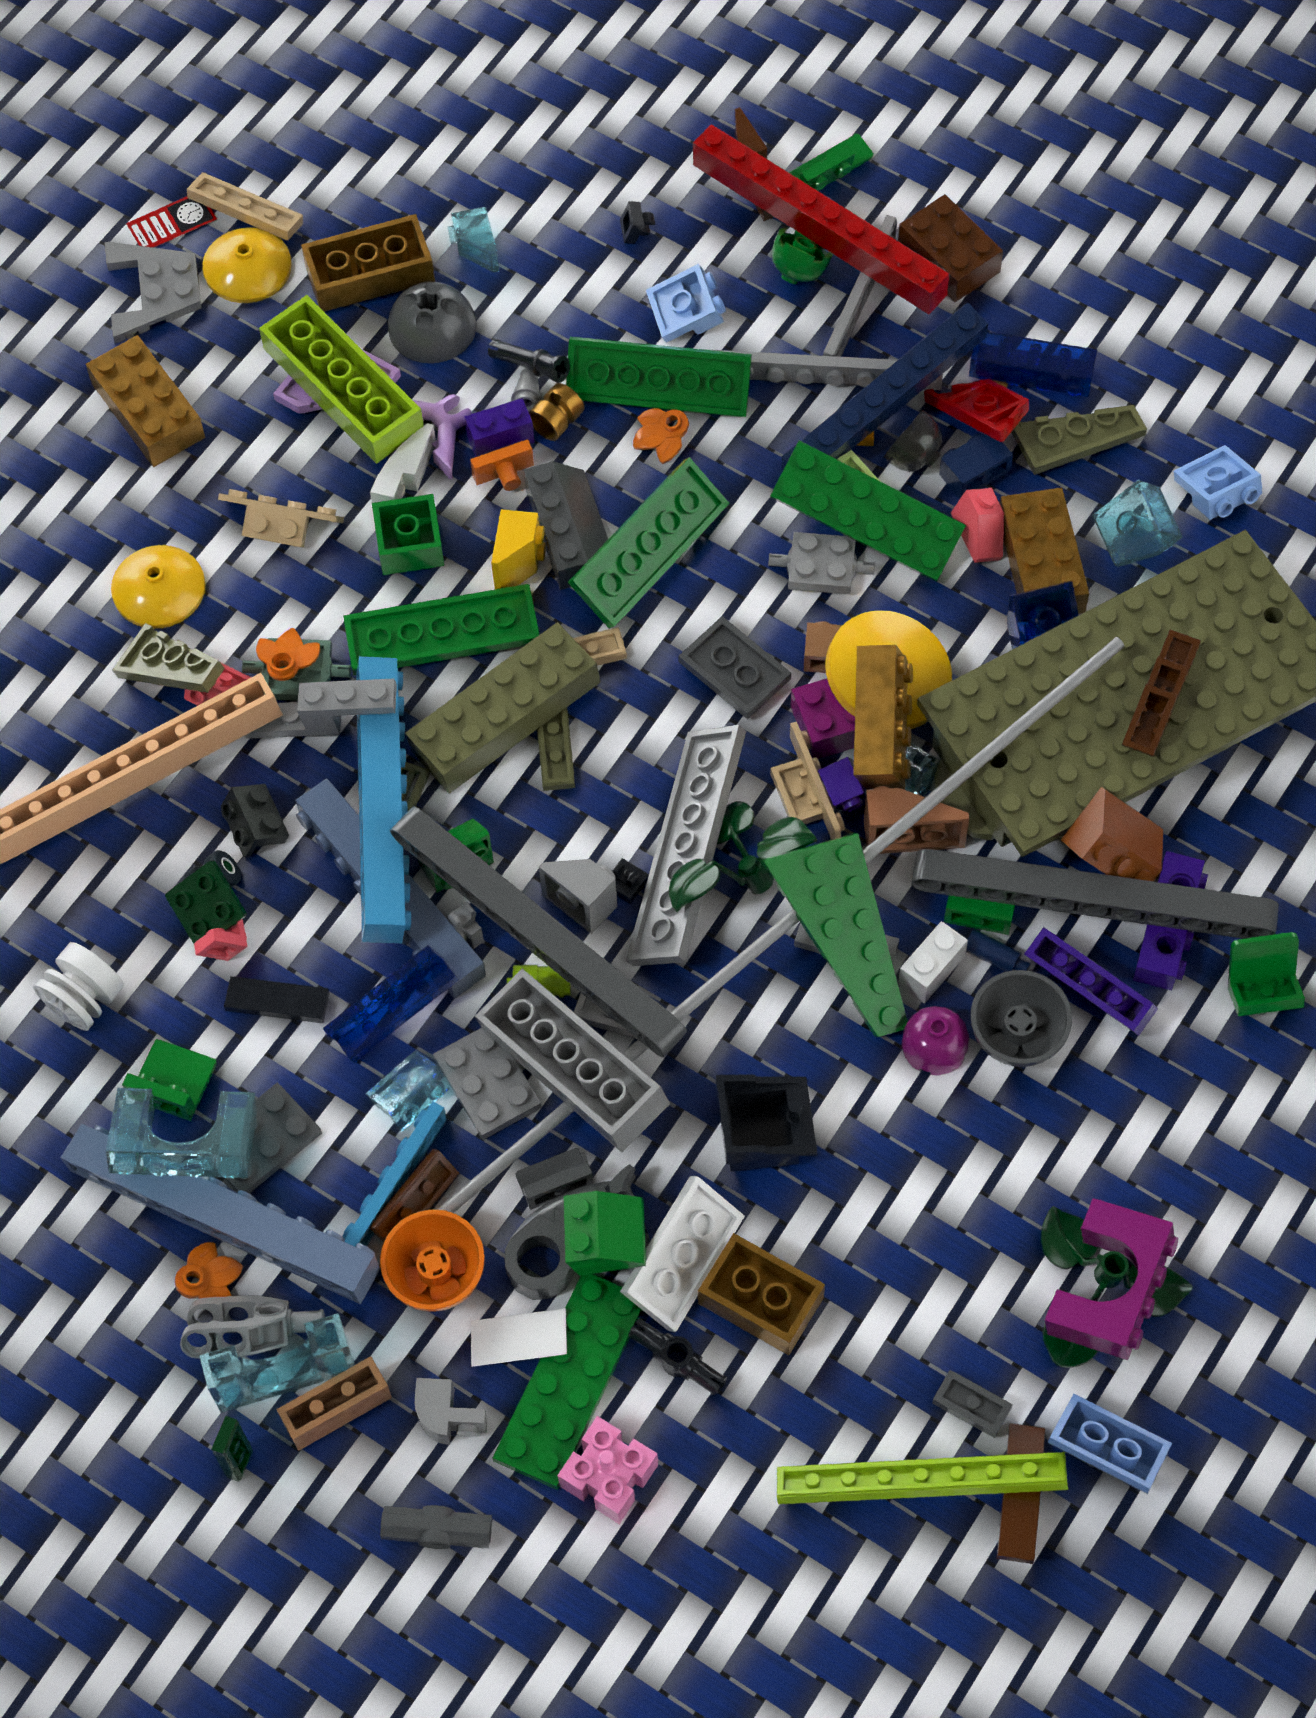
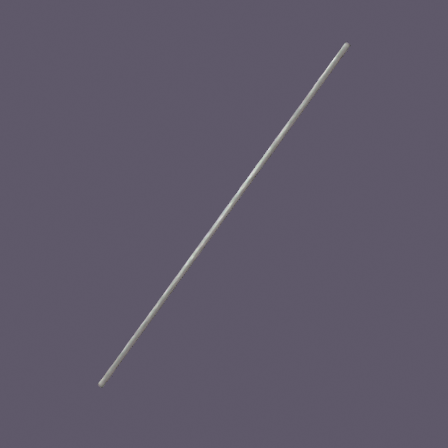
(790, 919)

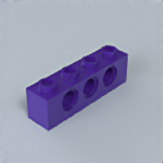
(1152, 965)
(1091, 981)

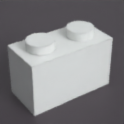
(932, 962)

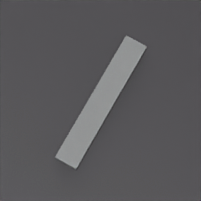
(855, 302)

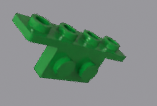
(834, 162)

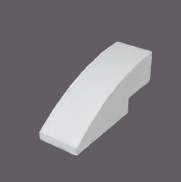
(405, 466)

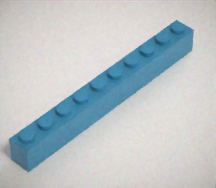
(379, 810)

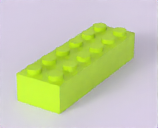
(341, 378)

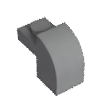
(436, 1413)

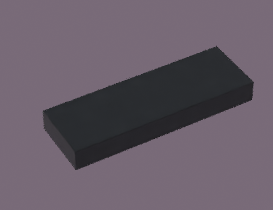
(276, 999)

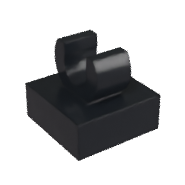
(635, 222)
(629, 880)

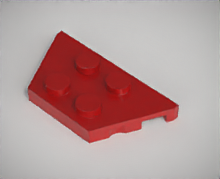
(982, 406)

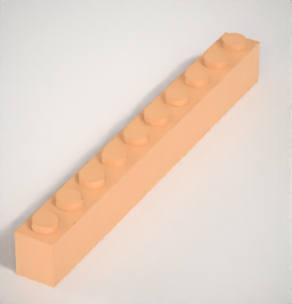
(136, 765)

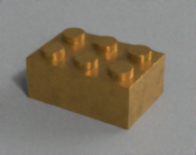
(761, 1294)

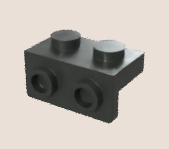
(253, 818)

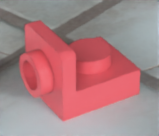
(222, 943)

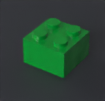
(408, 534)

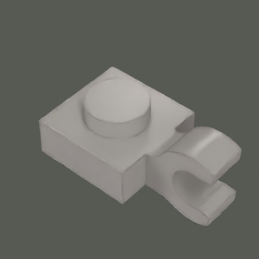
(464, 922)

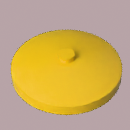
(914, 640)

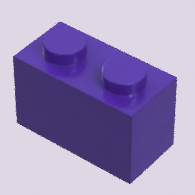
(499, 427)
(843, 786)

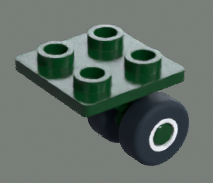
(206, 896)

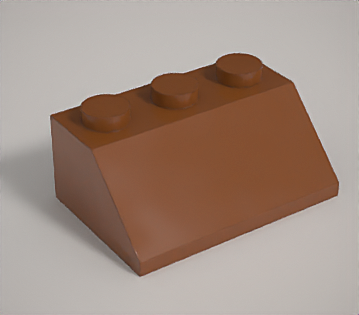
(1117, 838)

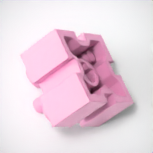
(608, 1470)

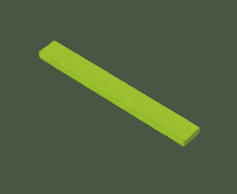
(922, 1478)

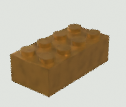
(368, 262)
(145, 400)
(1042, 543)
(882, 716)

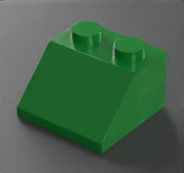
(604, 1232)

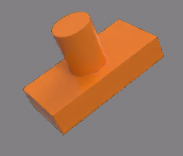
(503, 465)

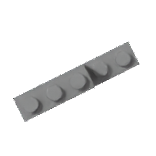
(324, 703)

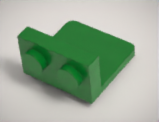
(1264, 974)

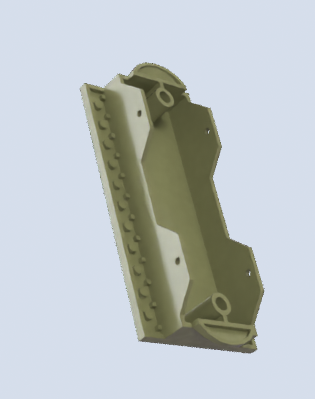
(1246, 676)

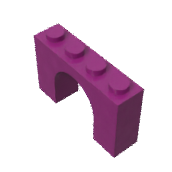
(1116, 1324)

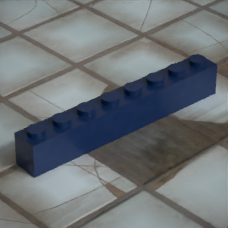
(897, 384)

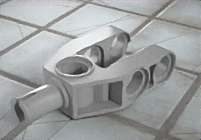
(266, 1327)

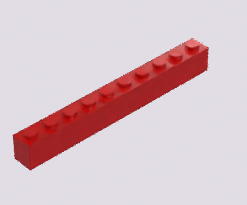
(820, 219)

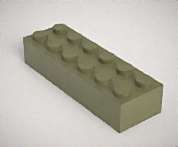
(503, 707)

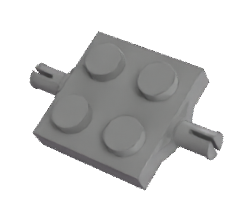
(821, 563)

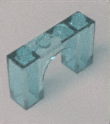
(219, 1153)
(243, 1381)

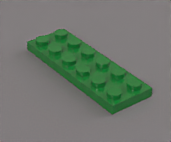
(659, 376)
(867, 511)
(648, 543)
(444, 627)
(570, 1385)

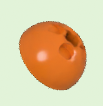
(434, 1243)

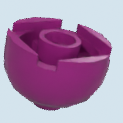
(935, 1040)

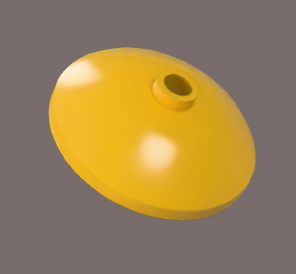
(248, 275)
(159, 599)

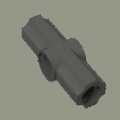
(436, 1527)

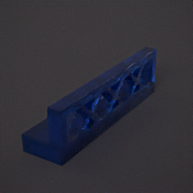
(391, 1003)

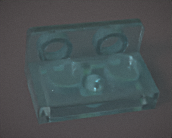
(409, 1089)

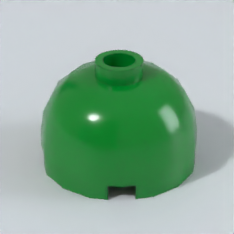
(798, 257)

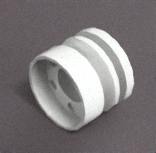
(82, 981)

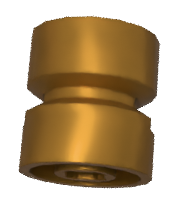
(556, 411)

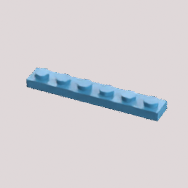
(409, 1155)

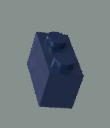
(975, 464)

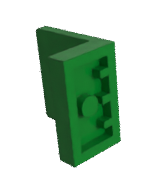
(175, 1077)

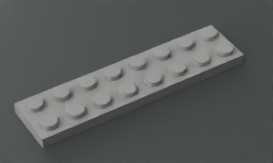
(687, 834)

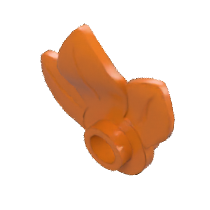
(659, 435)
(288, 652)
(211, 1270)

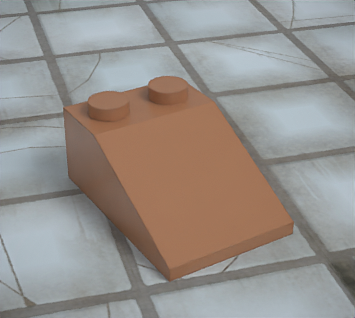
(937, 830)

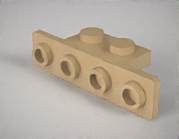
(277, 522)
(802, 788)

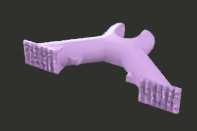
(447, 426)

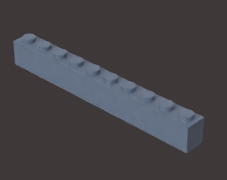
(233, 1219)

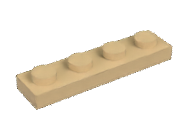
(245, 206)

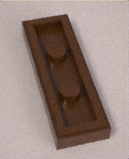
(417, 1193)

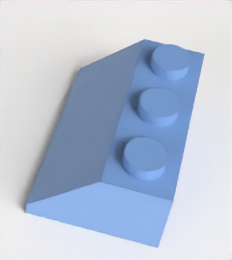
(1110, 1443)

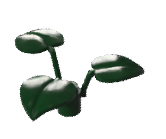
(698, 878)
(1065, 1247)

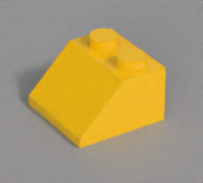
(517, 548)

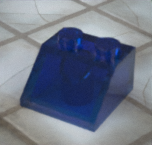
(1039, 611)

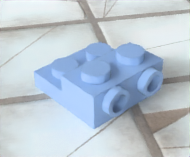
(686, 303)
(1219, 482)

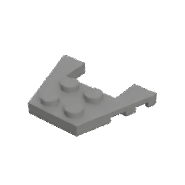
(166, 285)

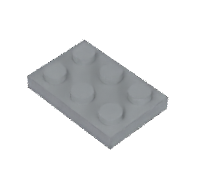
(487, 1082)

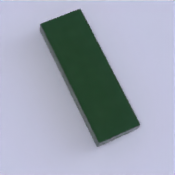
(232, 1449)

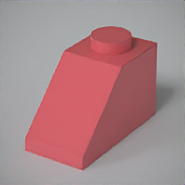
(984, 524)

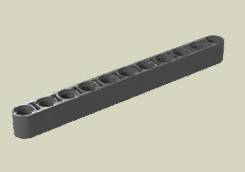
(1094, 894)
(539, 932)

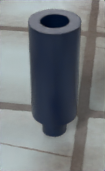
(995, 952)

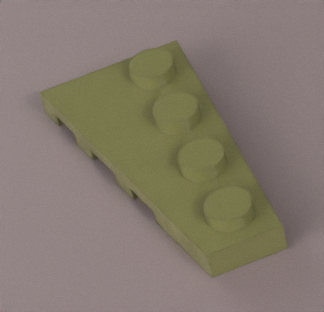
(1065, 439)
(167, 662)

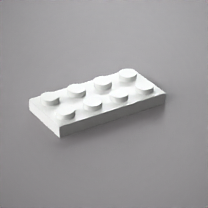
(682, 1253)

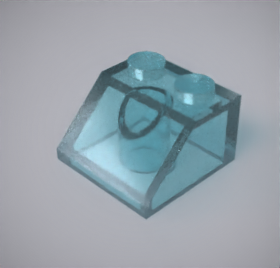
(1137, 524)

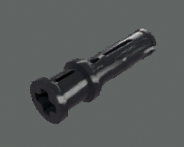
(538, 361)

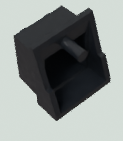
(765, 1121)

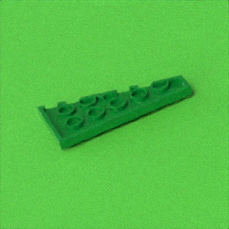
(840, 913)

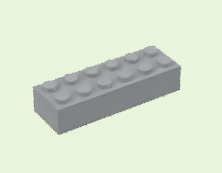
(572, 1060)

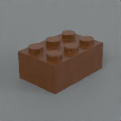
(954, 244)

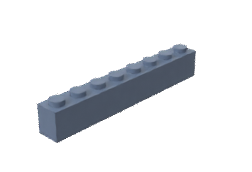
(338, 832)

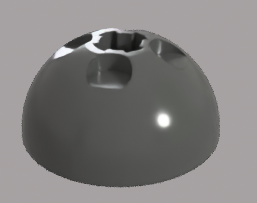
(431, 322)
(1024, 1003)

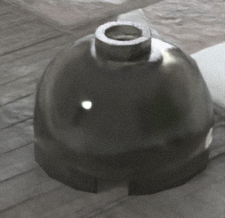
(916, 445)

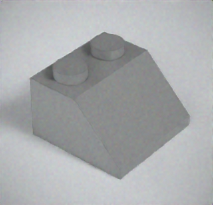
(580, 890)

